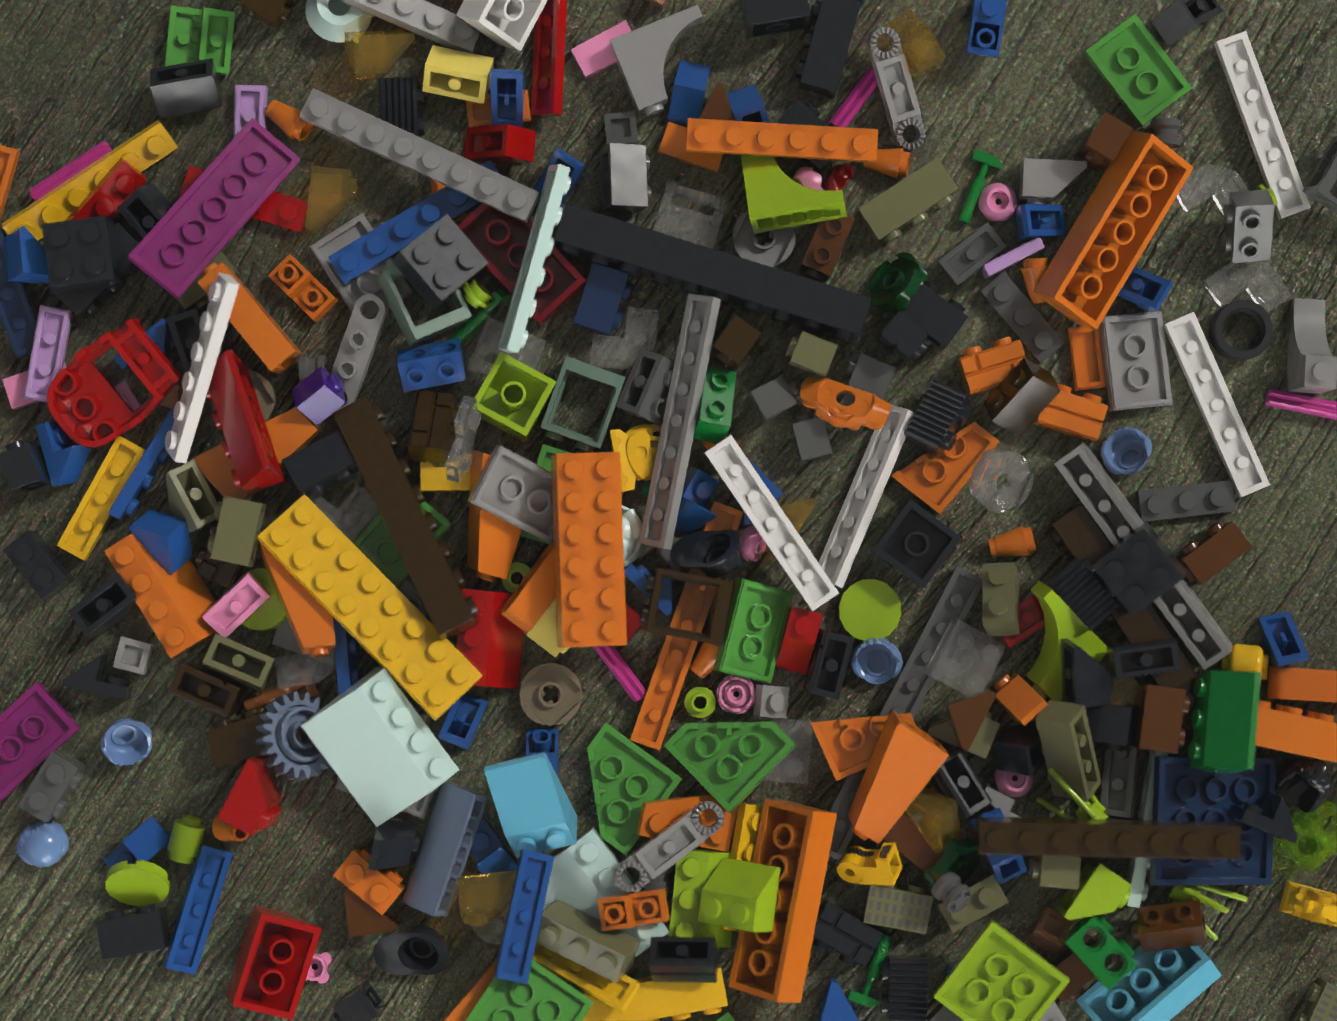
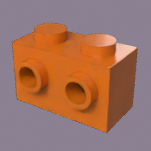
(375, 887)

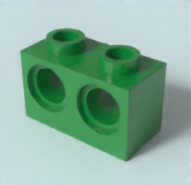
(715, 405)
(1095, 954)

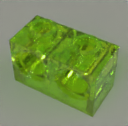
(1322, 843)

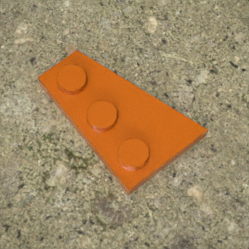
(940, 480)
(850, 741)
(661, 813)

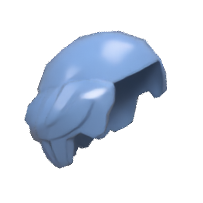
(1126, 451)
(876, 660)
(126, 742)
(42, 843)

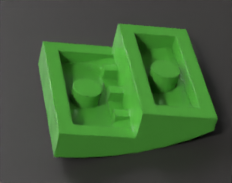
(200, 36)

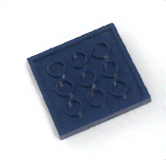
(1207, 796)

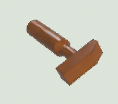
(270, 695)

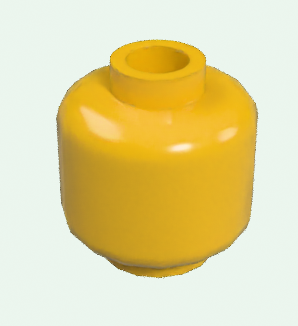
(1248, 659)

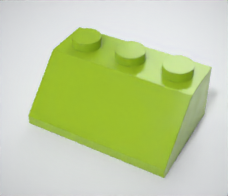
(689, 879)

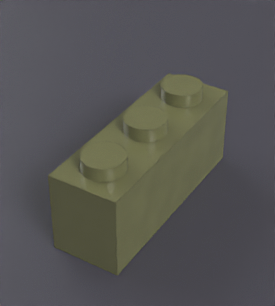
(908, 202)
(1068, 748)
(584, 942)

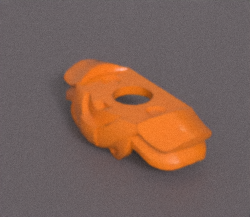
(866, 410)

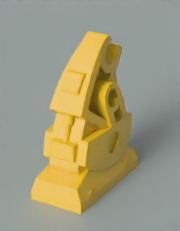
(637, 453)
(1309, 903)

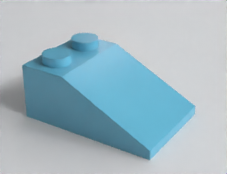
(532, 804)

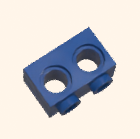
(431, 365)

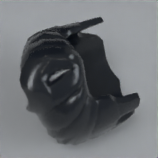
(1305, 783)

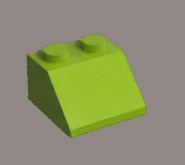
(513, 396)
(1098, 893)
(740, 896)

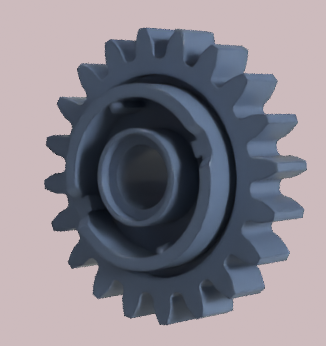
(280, 739)

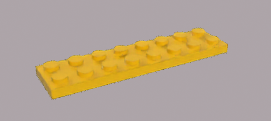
(369, 607)

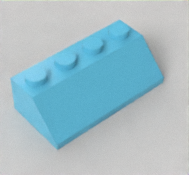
(1154, 988)

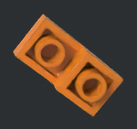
(303, 288)
(633, 909)

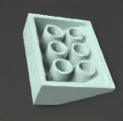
(379, 746)
(586, 873)

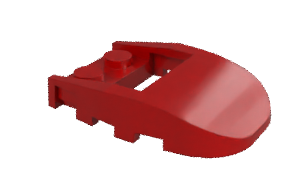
(90, 405)

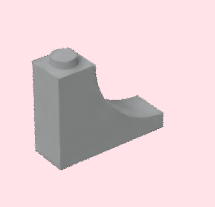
(643, 56)
(1309, 361)

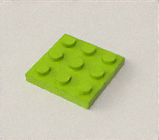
(1000, 980)

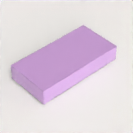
(1012, 257)

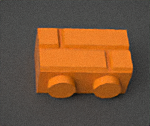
(989, 367)
(1074, 415)

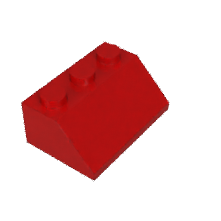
(494, 643)
(254, 798)
(273, 963)

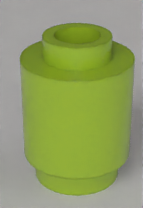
(185, 839)

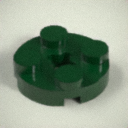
(896, 283)
(957, 858)

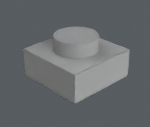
(133, 655)
(771, 701)

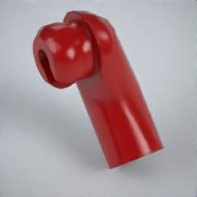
(838, 177)

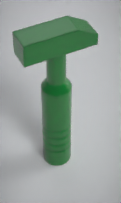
(977, 184)
(481, 316)
(872, 974)

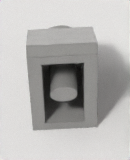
(1045, 178)

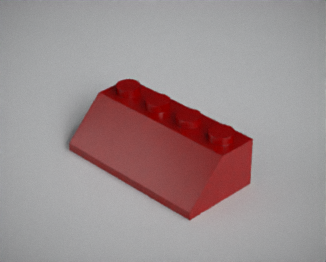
(243, 425)

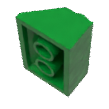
(1224, 721)

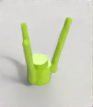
(1086, 809)
(1183, 893)

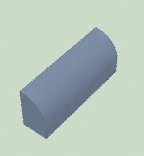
(444, 849)

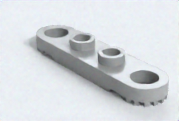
(896, 88)
(358, 346)
(668, 846)

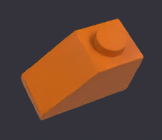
(1018, 698)

